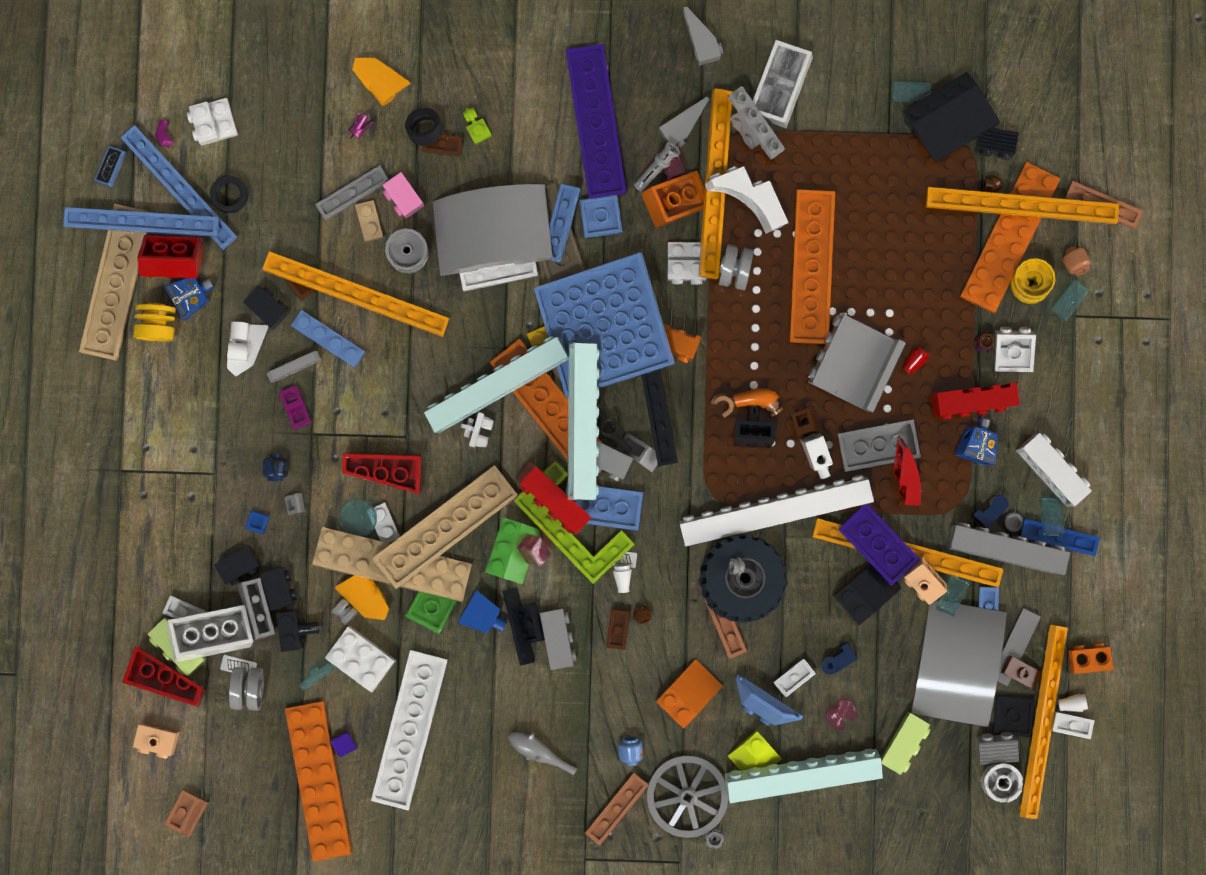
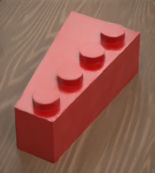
(975, 400)
(389, 469)
(553, 498)
(158, 678)

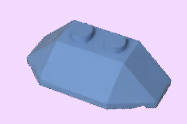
(763, 704)

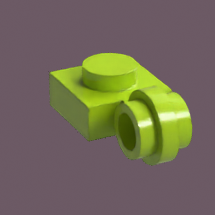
(478, 129)

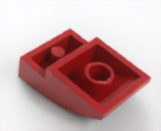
(906, 475)

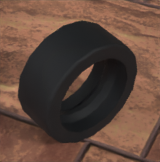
(418, 116)
(229, 208)

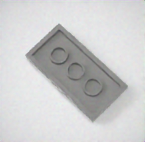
(876, 445)

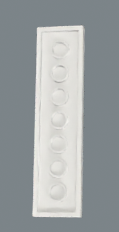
(409, 730)

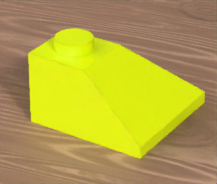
(754, 753)

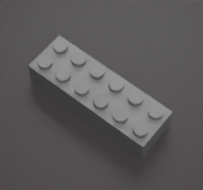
(1008, 550)

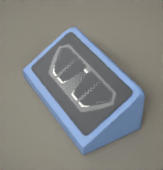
(110, 166)

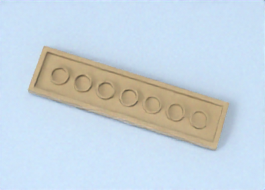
(112, 292)
(445, 527)
(354, 556)

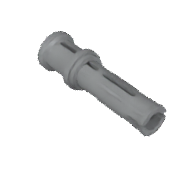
(661, 161)

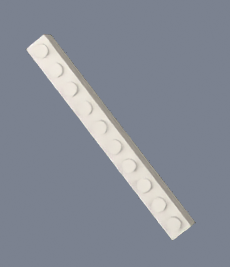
(776, 511)

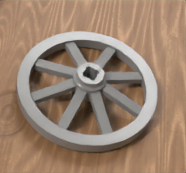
(669, 827)

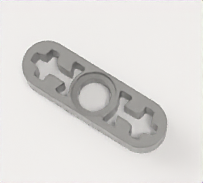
(293, 366)

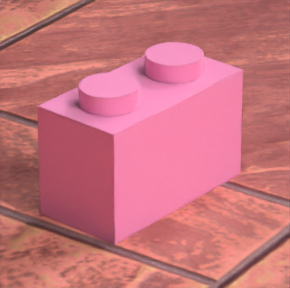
(403, 196)

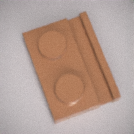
(186, 813)

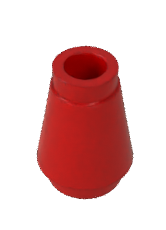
(915, 360)

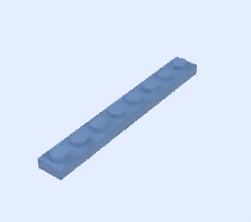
(175, 182)
(141, 222)

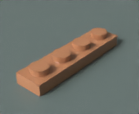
(1127, 214)
(728, 634)
(616, 808)

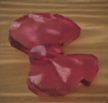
(835, 716)

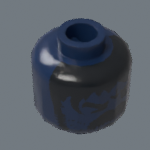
(275, 467)

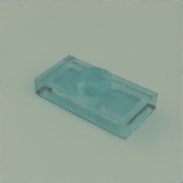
(910, 91)
(1069, 300)
(1051, 517)
(952, 598)
(316, 674)

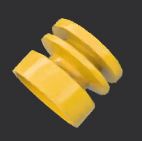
(1040, 273)
(154, 322)

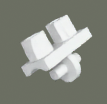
(481, 422)

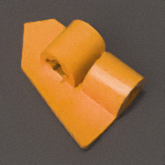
(379, 79)
(364, 597)

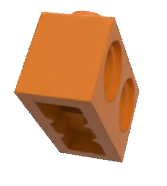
(1090, 663)

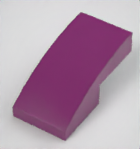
(295, 407)

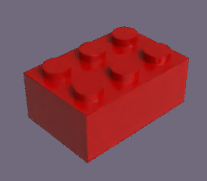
(170, 256)

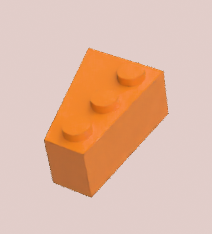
(682, 344)

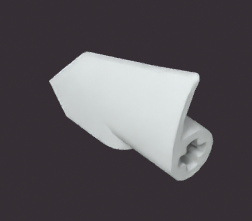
(244, 346)

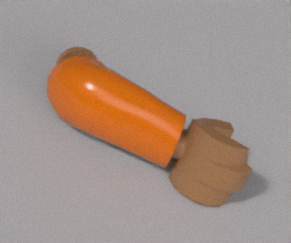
(761, 397)

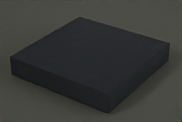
(1013, 715)

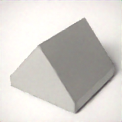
(294, 503)

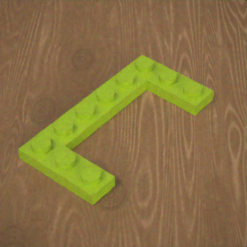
(590, 566)

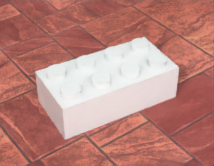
(1053, 470)
(209, 633)

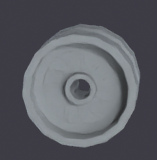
(418, 254)
(734, 266)
(246, 688)

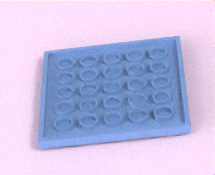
(610, 309)

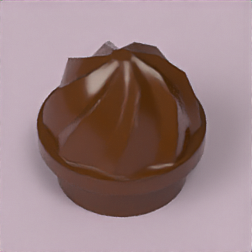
(992, 184)
(642, 614)

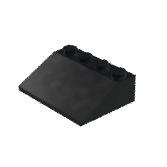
(950, 117)

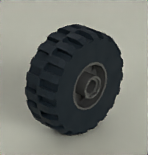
(763, 573)

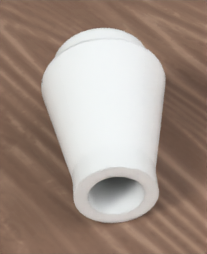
(622, 577)
(1074, 703)

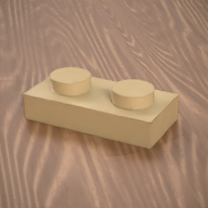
(369, 221)

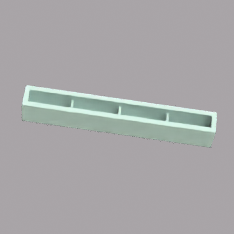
(497, 385)
(582, 421)
(803, 775)

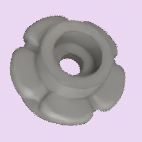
(736, 566)
(709, 839)

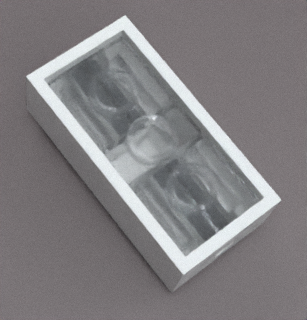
(782, 82)

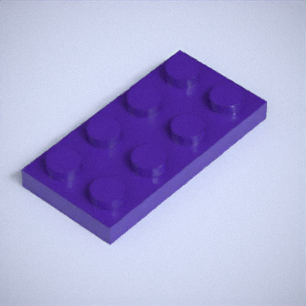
(878, 544)

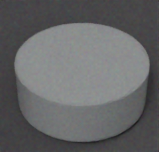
(1013, 522)

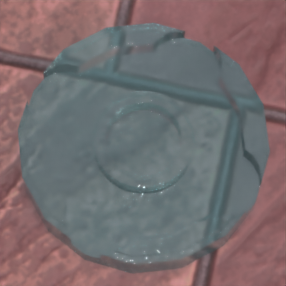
(358, 517)

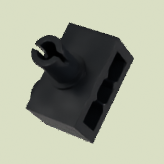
(753, 432)
(291, 630)

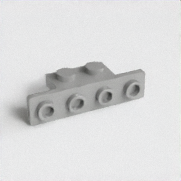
(753, 125)

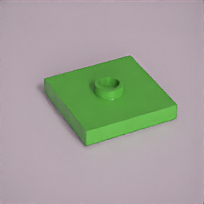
(430, 611)

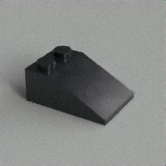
(865, 594)

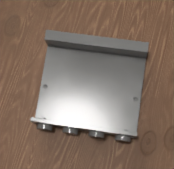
(855, 362)

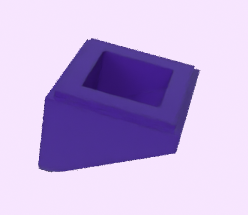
(343, 744)

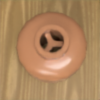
(1076, 261)

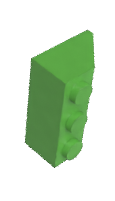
(505, 557)

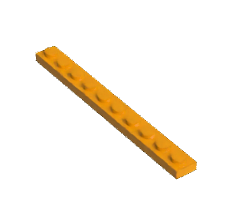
(714, 201)
(1022, 205)
(355, 294)
(937, 560)
(1043, 722)

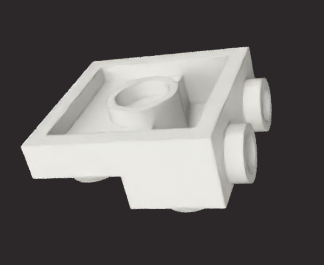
(212, 121)
(684, 262)
(1014, 350)

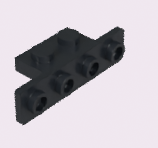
(524, 625)

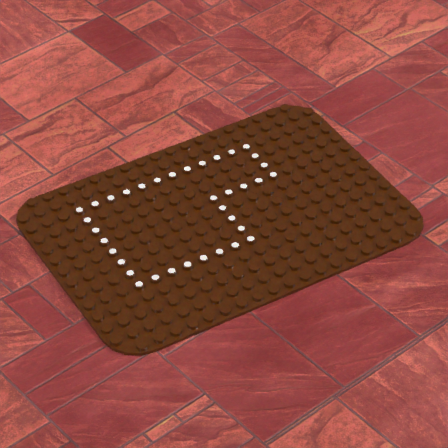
(891, 270)

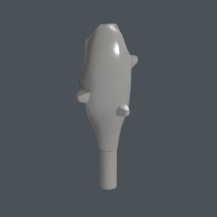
(537, 751)

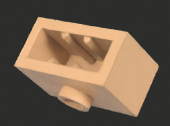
(925, 581)
(155, 740)

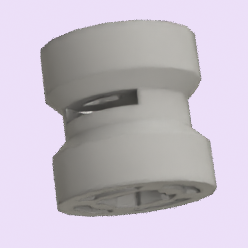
(344, 611)

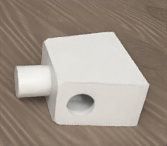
(815, 446)

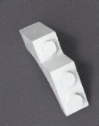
(758, 196)

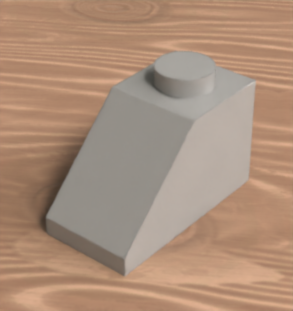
(641, 452)

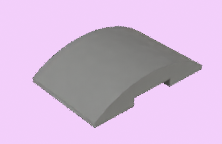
(492, 228)
(959, 664)

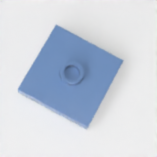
(601, 216)

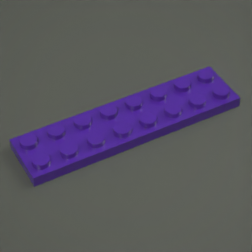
(596, 121)

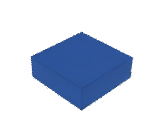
(257, 522)

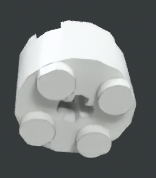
(1013, 782)

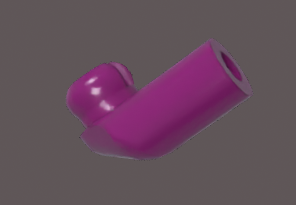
(161, 135)

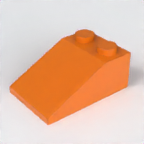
(674, 199)
(689, 693)

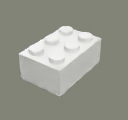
(360, 659)

